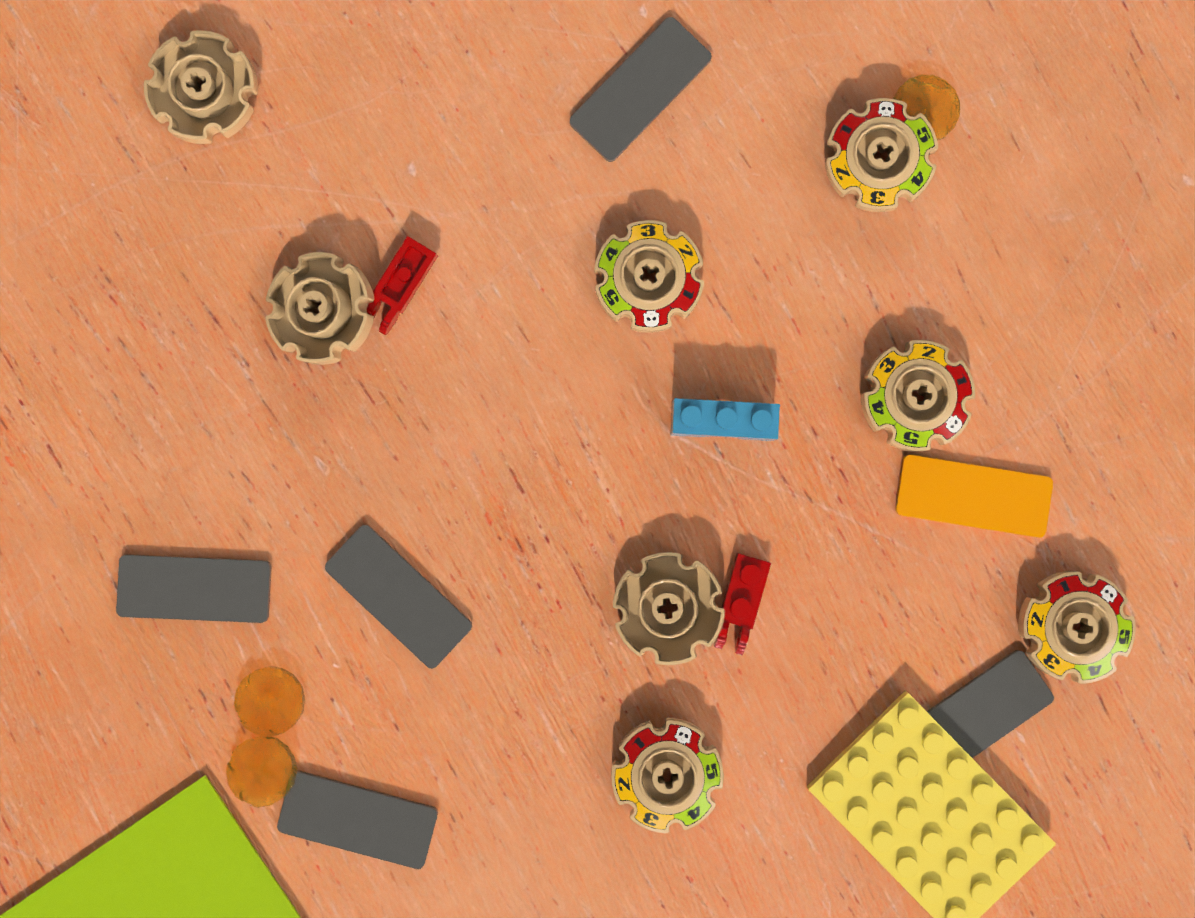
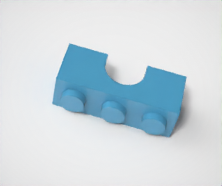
(725, 419)

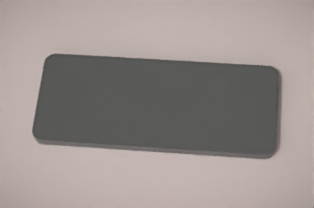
(640, 89)
(193, 588)
(398, 596)
(993, 703)
(358, 820)

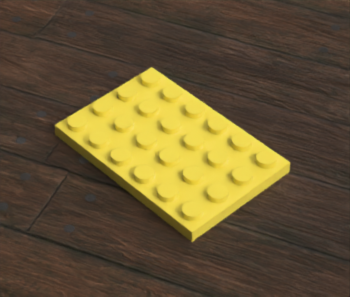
(930, 813)

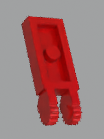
(401, 281)
(743, 598)

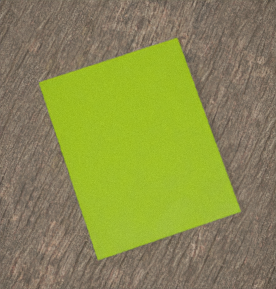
(170, 864)

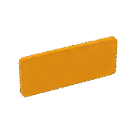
(974, 496)

